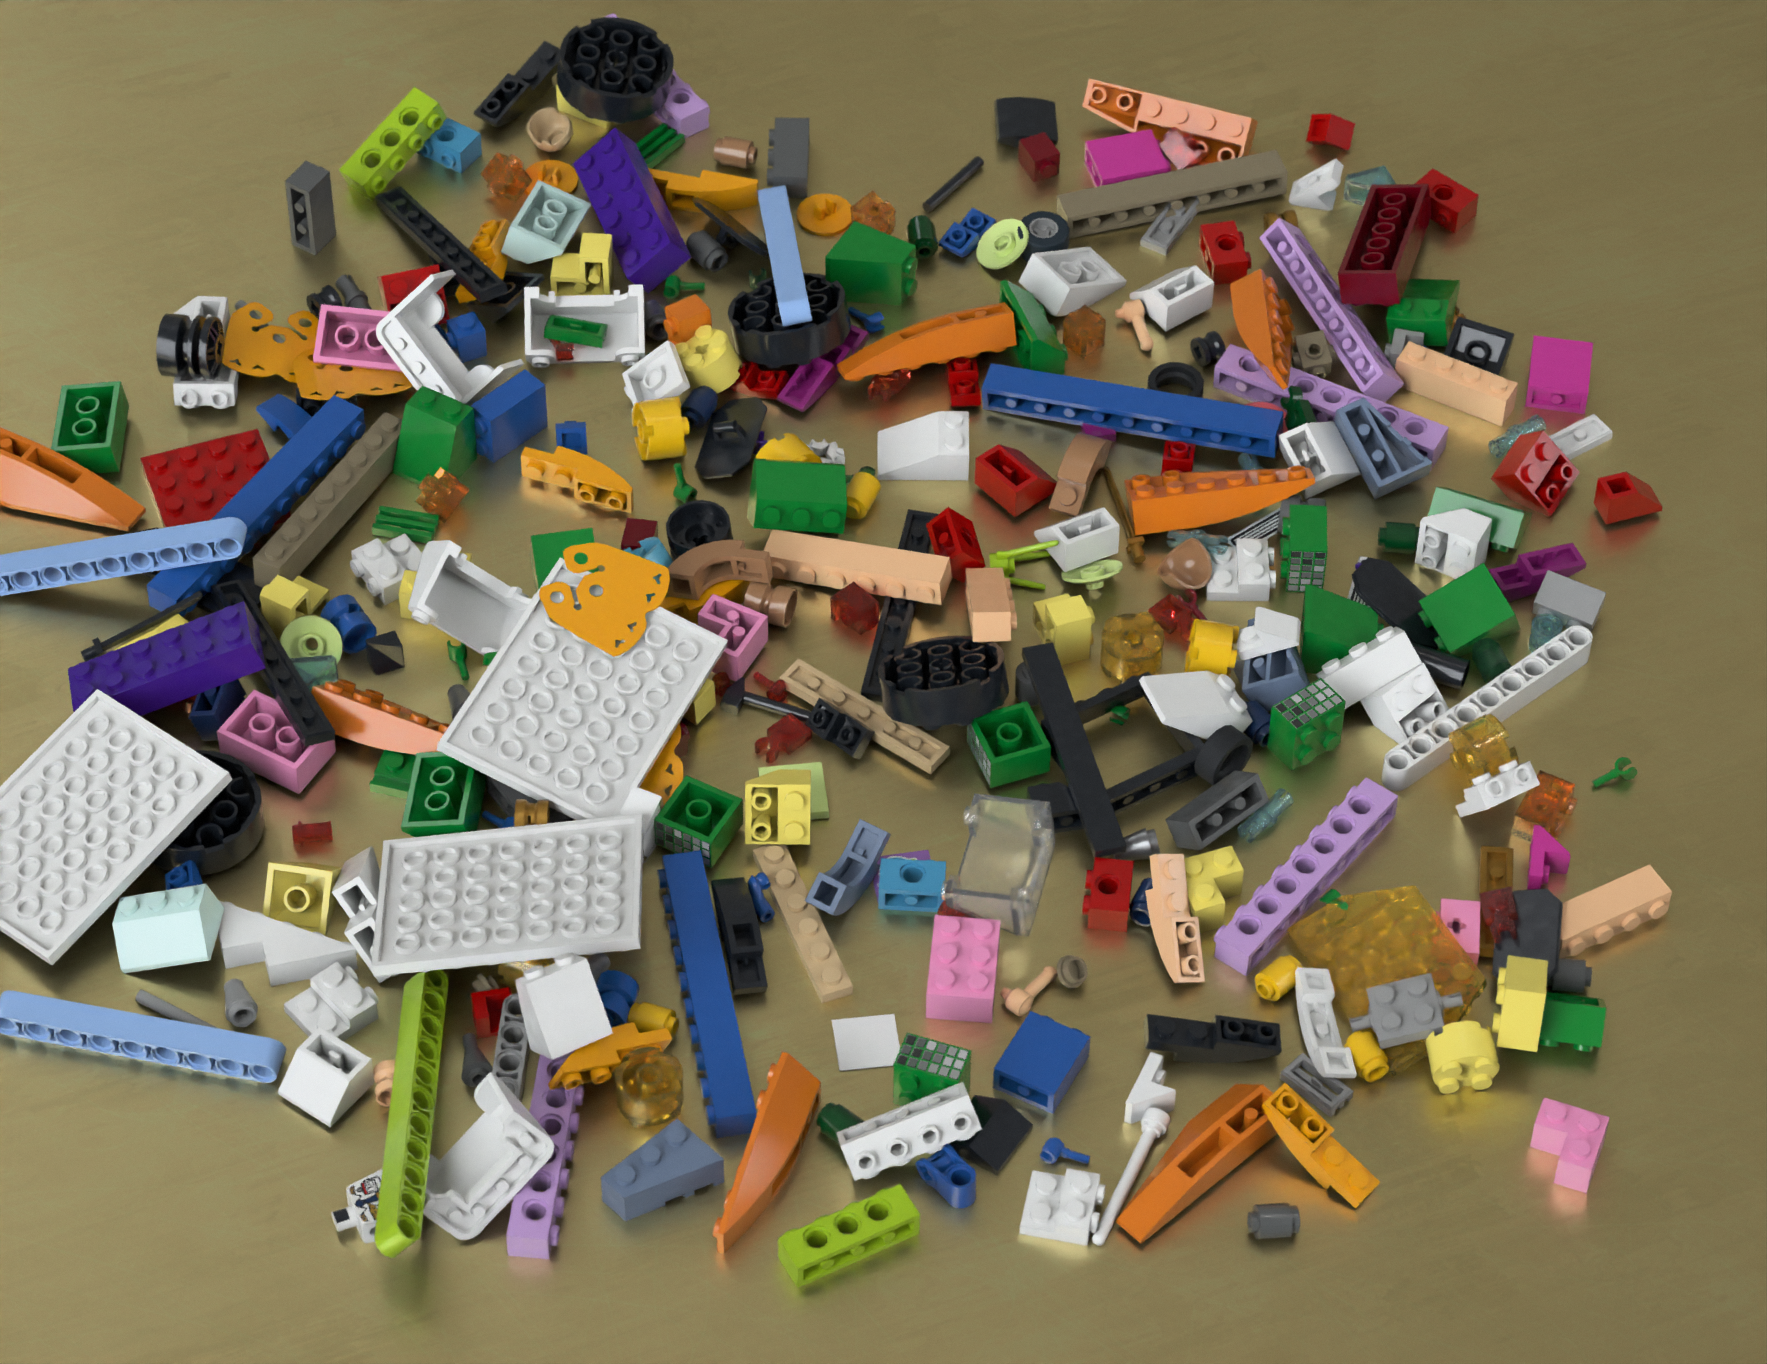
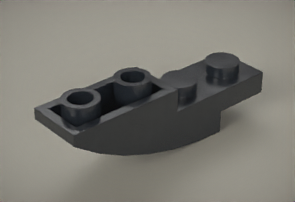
(520, 92)
(740, 935)
(1216, 1042)

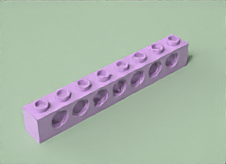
(1338, 321)
(1242, 376)
(1305, 876)
(535, 1237)

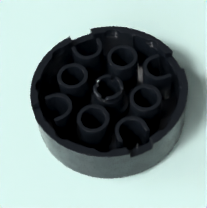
(614, 70)
(764, 340)
(943, 682)
(225, 828)

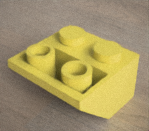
(778, 808)

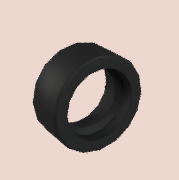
(1178, 374)
(1223, 753)

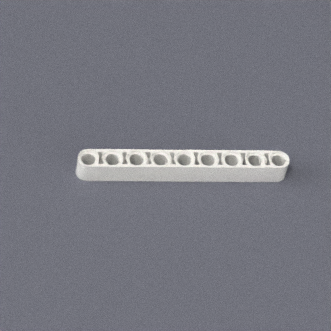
(1499, 697)

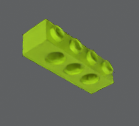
(404, 127)
(839, 1250)

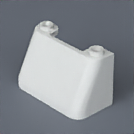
(620, 312)
(464, 598)
(486, 1163)

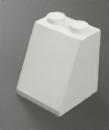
(561, 1006)

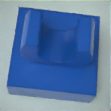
(572, 436)

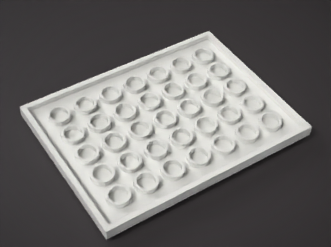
(574, 719)
(91, 819)
(509, 895)

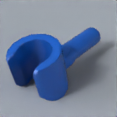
(871, 322)
(501, 823)
(1054, 1148)

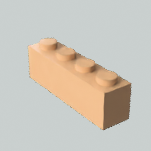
(1456, 383)
(990, 605)
(1612, 909)

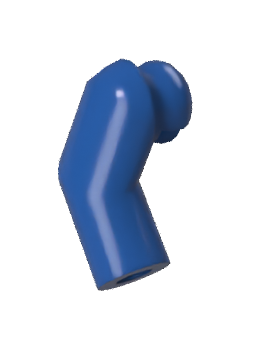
(762, 907)

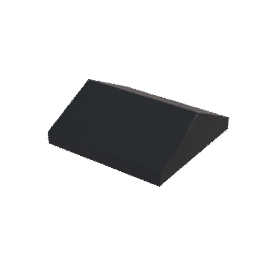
(500, 306)
(1480, 345)
(1000, 1134)

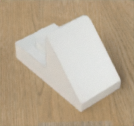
(1318, 187)
(1269, 634)
(1149, 1091)

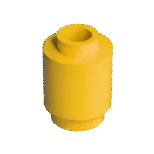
(1277, 978)
(653, 1017)
(1367, 1056)

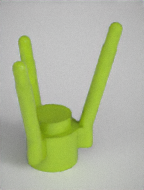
(1008, 558)

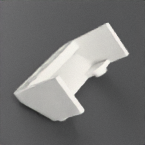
(424, 354)

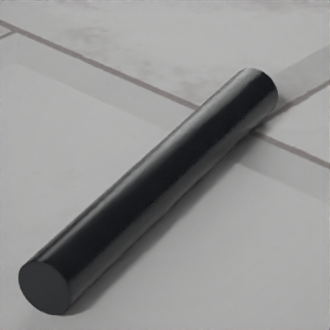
(956, 181)

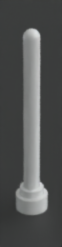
(1154, 1123)

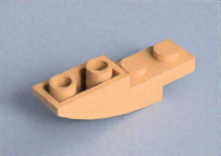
(1169, 913)

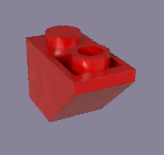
(1624, 497)

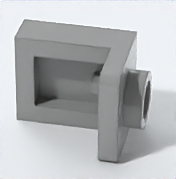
(1400, 340)

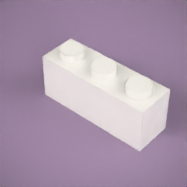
(1370, 665)

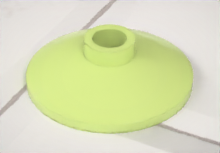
(1001, 244)
(1094, 573)
(311, 627)

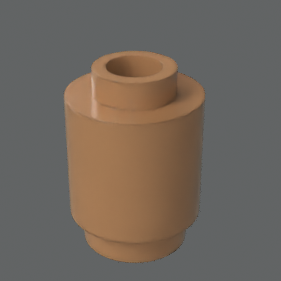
(735, 152)

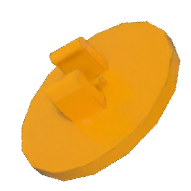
(553, 173)
(824, 214)

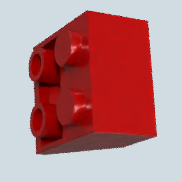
(399, 285)
(1535, 473)
(1012, 479)

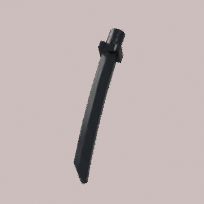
(99, 648)

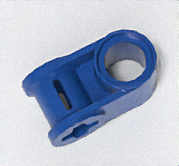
(949, 1176)

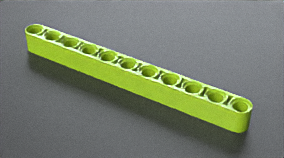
(411, 1113)

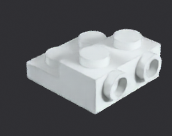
(656, 375)
(204, 392)
(384, 565)
(1242, 572)
(1493, 790)
(334, 1003)
(1062, 1206)

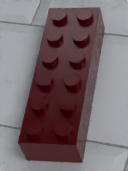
(1385, 244)

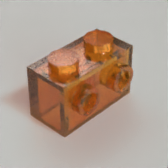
(1545, 806)

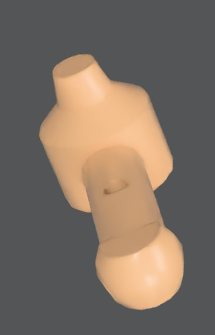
(1134, 312)
(1020, 1000)

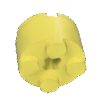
(709, 359)
(1462, 1056)

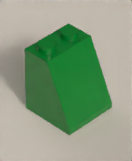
(872, 266)
(435, 435)
(549, 547)
(1468, 612)
(1333, 627)

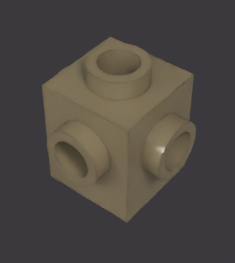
(1313, 354)

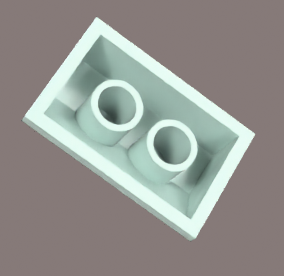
(544, 224)
(166, 928)

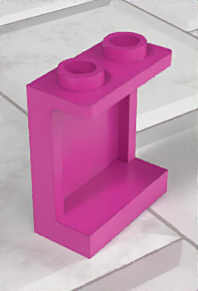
(1124, 158)
(1559, 374)

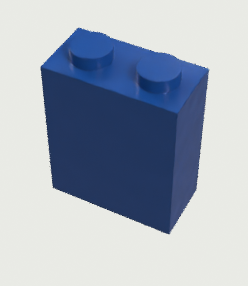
(510, 415)
(1041, 1062)

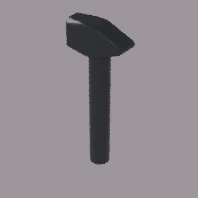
(736, 696)

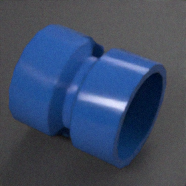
(350, 621)
(617, 994)

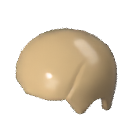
(550, 129)

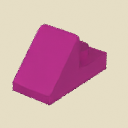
(1545, 857)

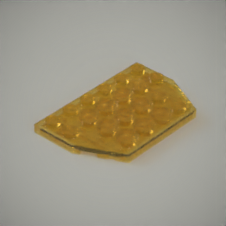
(1382, 941)

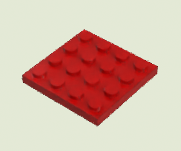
(203, 477)

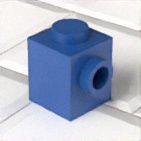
(466, 337)

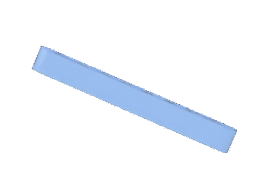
(784, 256)
(121, 555)
(140, 1036)

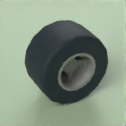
(1046, 233)

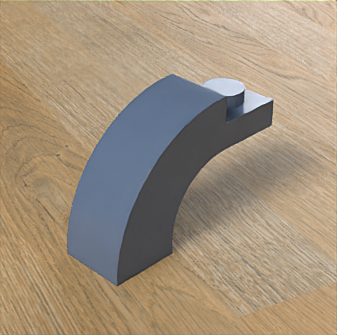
(853, 872)

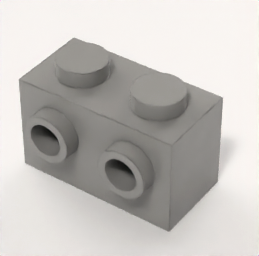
(1569, 601)

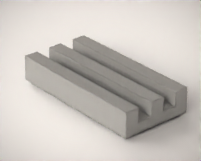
(1312, 1088)

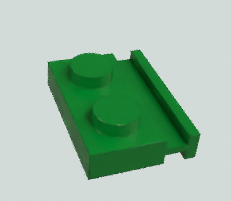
(393, 774)

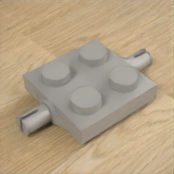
(1405, 1010)

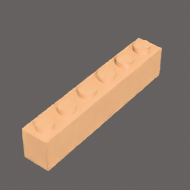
(872, 567)

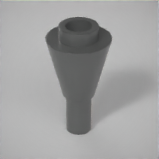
(475, 1063)

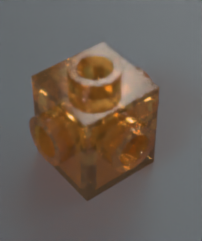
(506, 176)
(874, 213)
(1084, 331)
(441, 494)

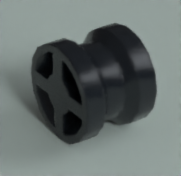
(327, 296)
(1207, 348)

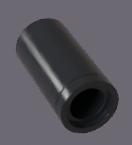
(1444, 667)

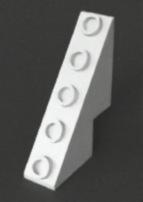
(358, 895)
(288, 951)

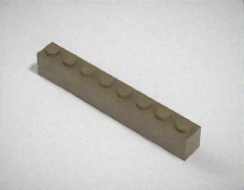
(1146, 197)
(330, 504)

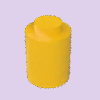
(861, 494)

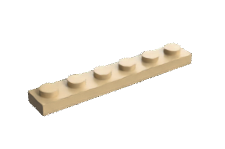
(895, 736)
(803, 923)

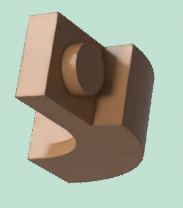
(1077, 471)
(715, 563)

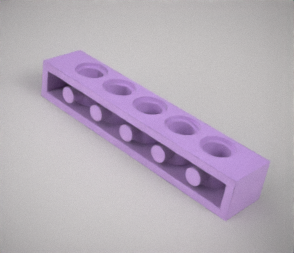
(683, 108)

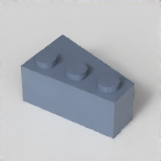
(1378, 449)
(1273, 676)
(660, 1170)

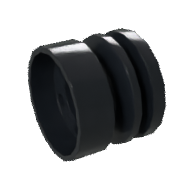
(190, 346)
(696, 525)

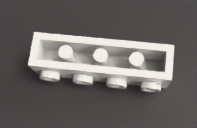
(909, 1131)

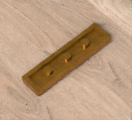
(1494, 874)

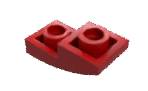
(963, 382)
(759, 383)
(1178, 456)

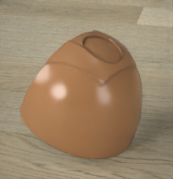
(1186, 566)

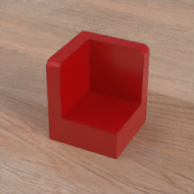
(1330, 130)
(487, 1010)

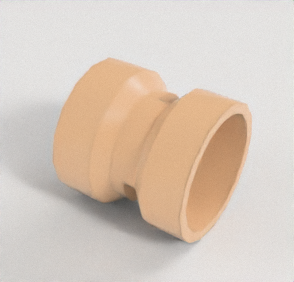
(383, 1077)

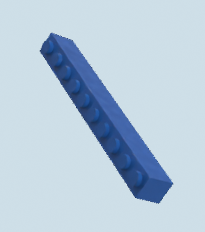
(1132, 410)
(268, 496)
(708, 993)

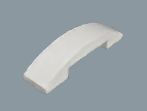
(1319, 1025)

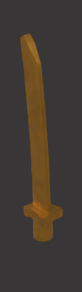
(1135, 544)

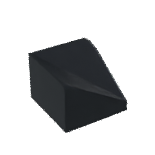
(385, 653)

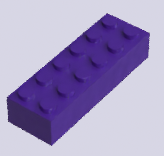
(631, 210)
(174, 662)

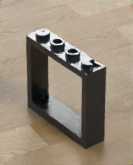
(1153, 780)

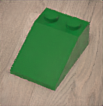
(1425, 308)

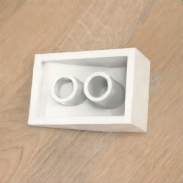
(1069, 279)
(925, 448)
(1196, 702)

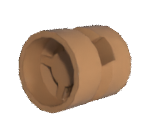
(776, 603)

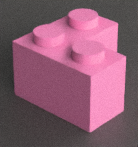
(742, 628)
(1573, 1136)

